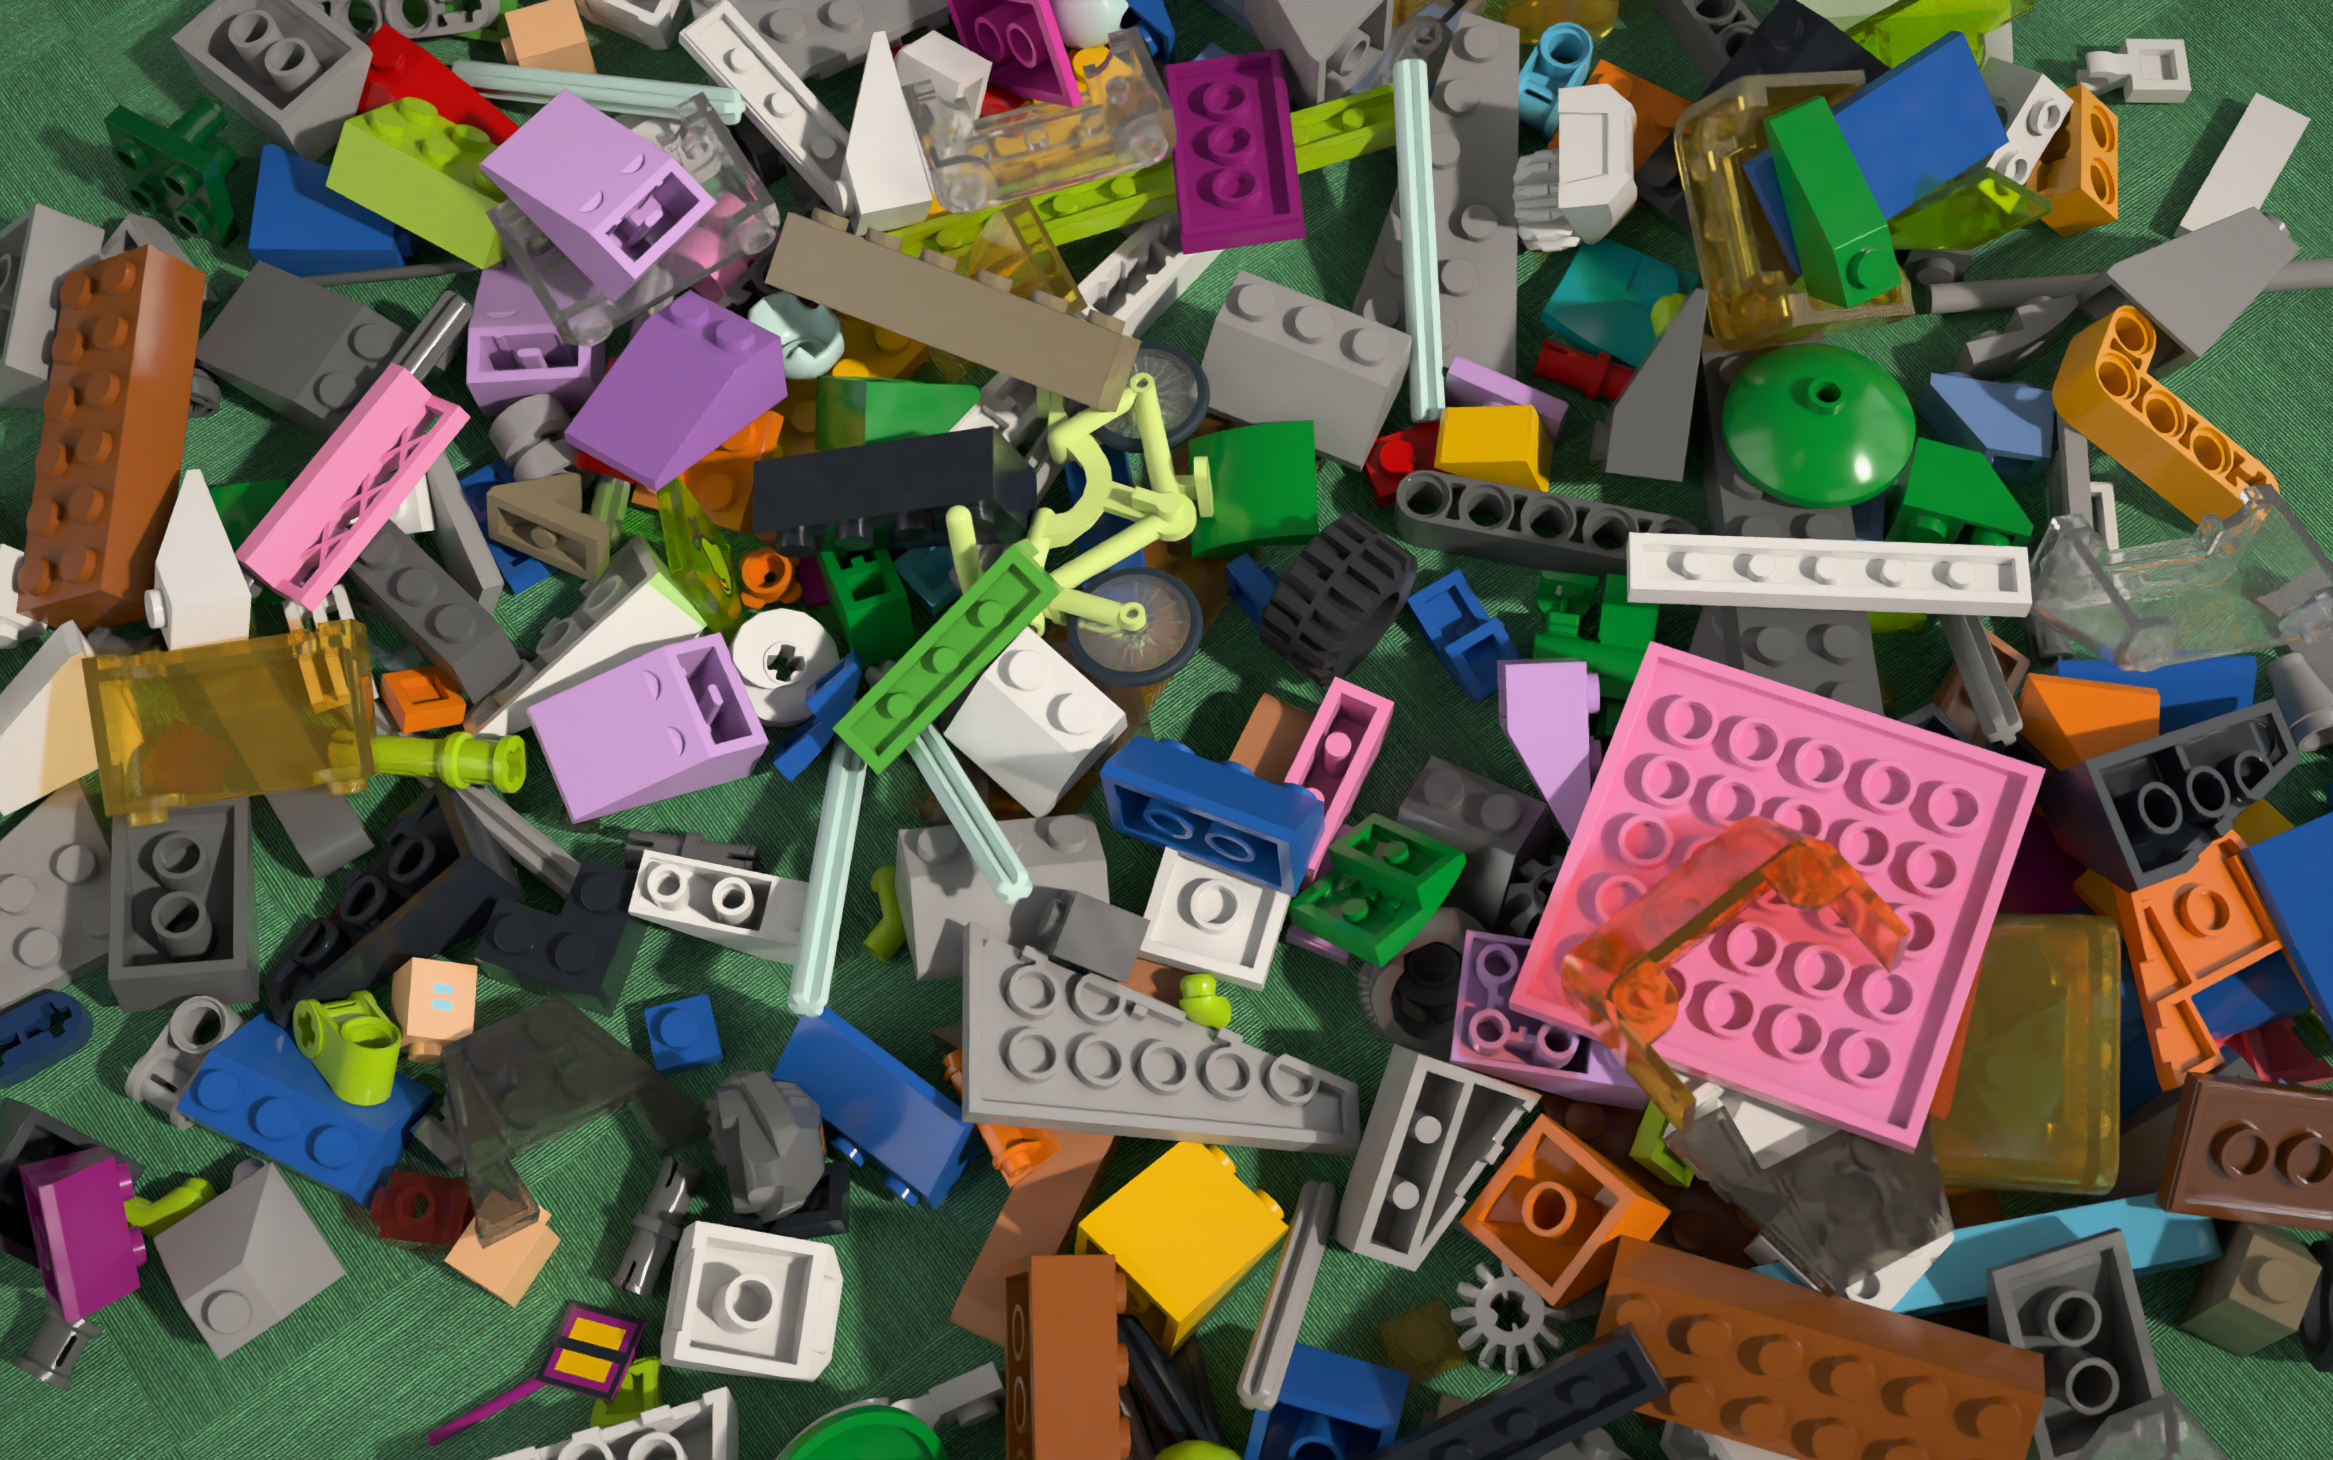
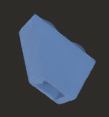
(2000, 420)

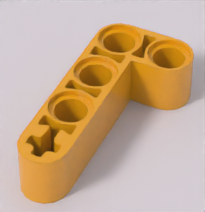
(2144, 425)

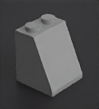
(1323, 42)
(2193, 284)

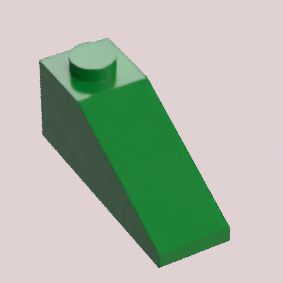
(1830, 207)
(868, 603)

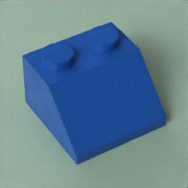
(1329, 1409)

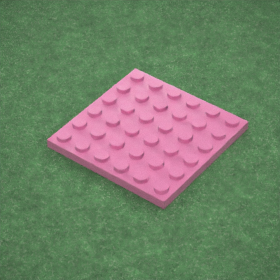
(1781, 993)

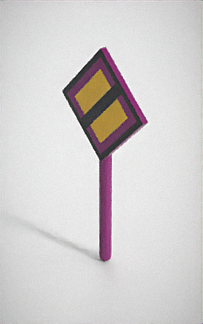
(584, 1358)

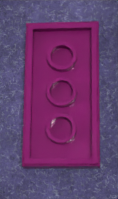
(1234, 152)

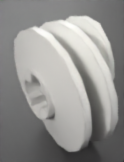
(787, 635)

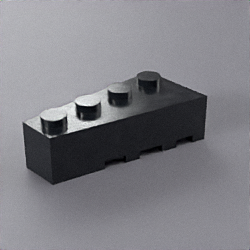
(894, 494)

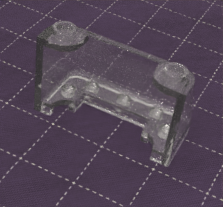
(1045, 146)
(737, 225)
(2190, 599)

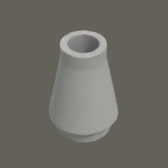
(2303, 701)

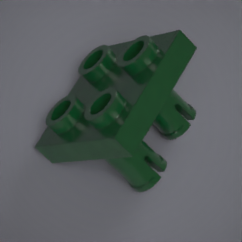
(179, 168)

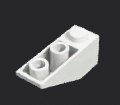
(721, 904)

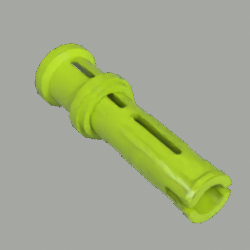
(457, 760)

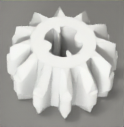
(1536, 203)
(1486, 1320)

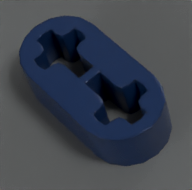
(32, 1045)

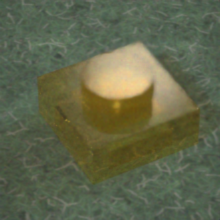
(1422, 1344)

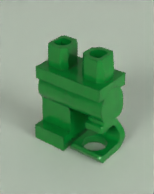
(1620, 638)

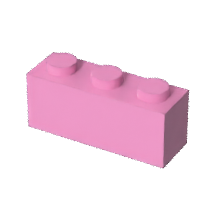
(1340, 756)

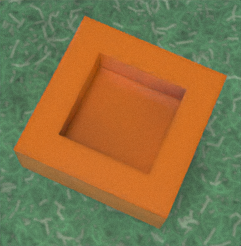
(422, 699)

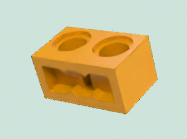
(2080, 167)

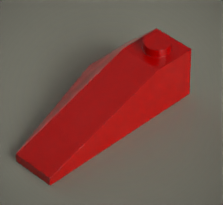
(407, 70)

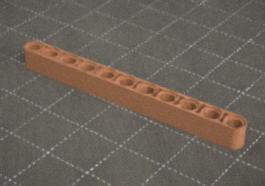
(1054, 1198)

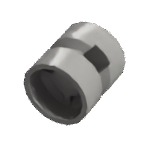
(534, 442)

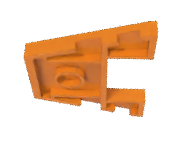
(2188, 938)

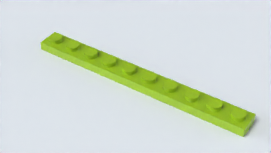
(1320, 136)

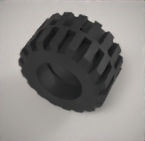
(1338, 599)

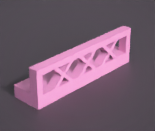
(346, 484)

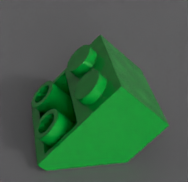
(1953, 499)

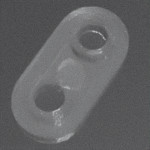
(1406, 47)

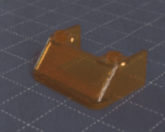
(1619, 969)

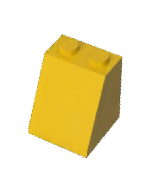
(1183, 1239)

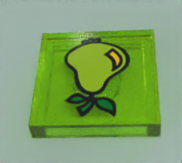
(700, 560)

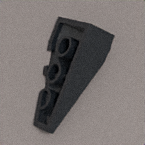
(2166, 799)
(414, 900)

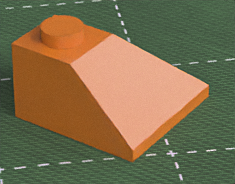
(2085, 718)
(1561, 1213)

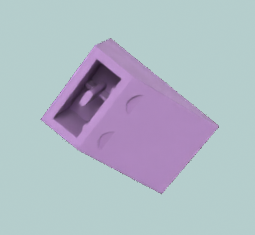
(598, 191)
(519, 351)
(1546, 723)
(650, 729)
(1522, 1047)

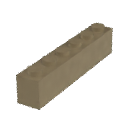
(953, 311)

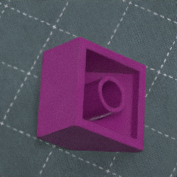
(83, 1230)

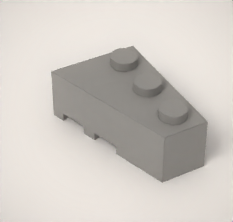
(1422, 1153)

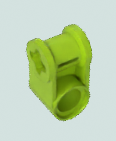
(350, 1046)

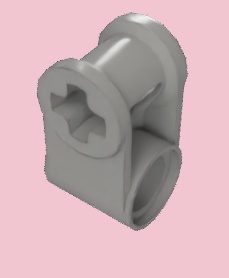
(179, 1055)

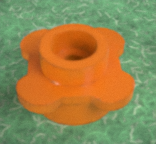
(756, 566)

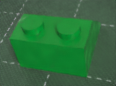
(886, 409)

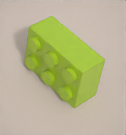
(422, 177)

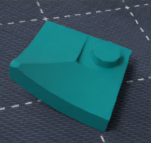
(1609, 300)

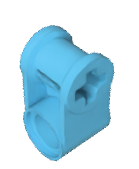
(1544, 76)

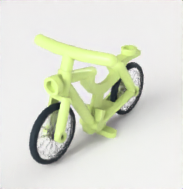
(1135, 620)

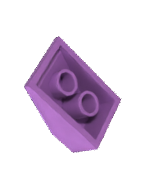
(680, 391)

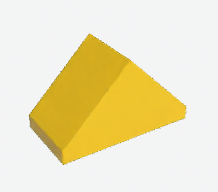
(1495, 445)

